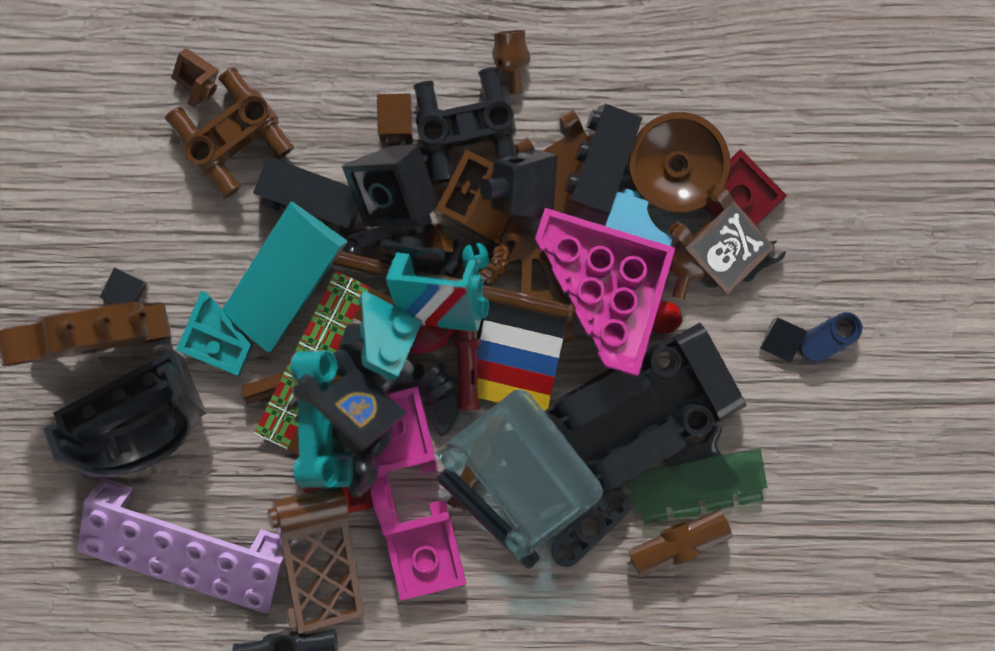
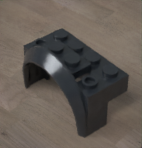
(83, 425)

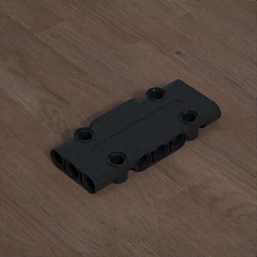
(634, 422)

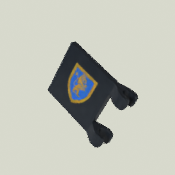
(351, 403)

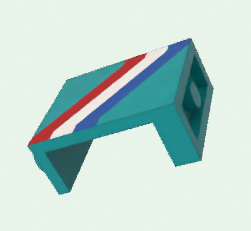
(438, 301)

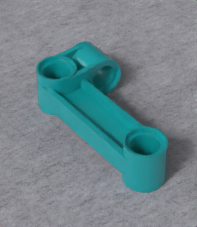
(317, 462)

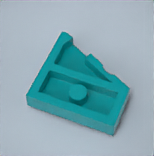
(385, 335)
(214, 337)

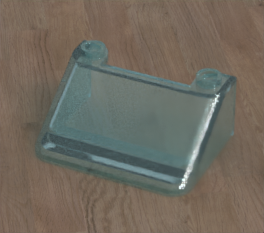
(525, 470)

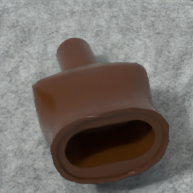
(511, 56)
(686, 269)

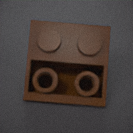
(463, 201)

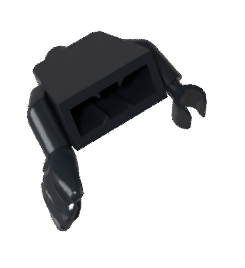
(366, 460)

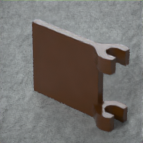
(566, 164)

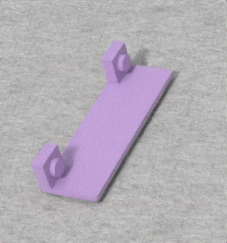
(178, 553)

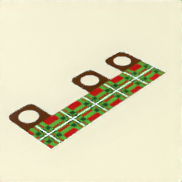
(323, 333)

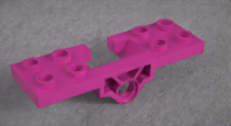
(425, 548)

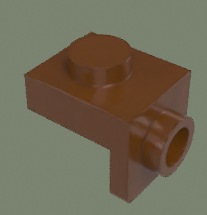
(195, 76)

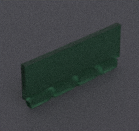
(704, 479)

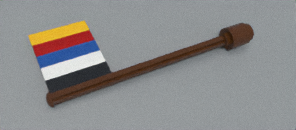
(517, 337)

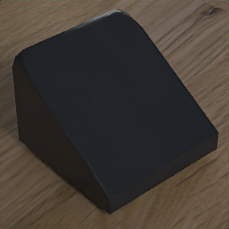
(783, 339)

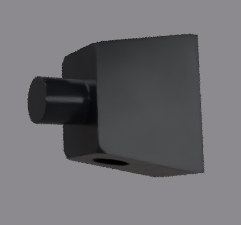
(522, 183)

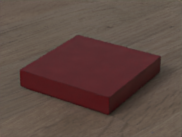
(750, 189)

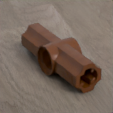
(680, 543)

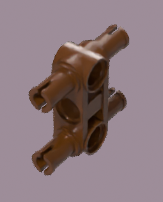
(229, 132)

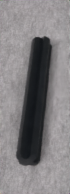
(481, 511)

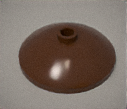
(690, 142)

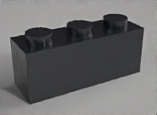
(602, 158)
(316, 194)

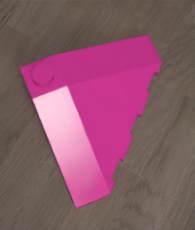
(610, 280)

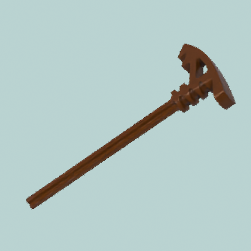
(524, 251)

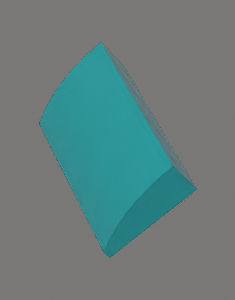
(283, 277)

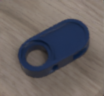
(825, 341)

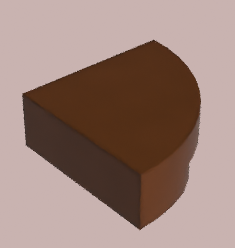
(436, 237)

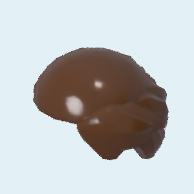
(498, 257)

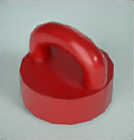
(667, 318)

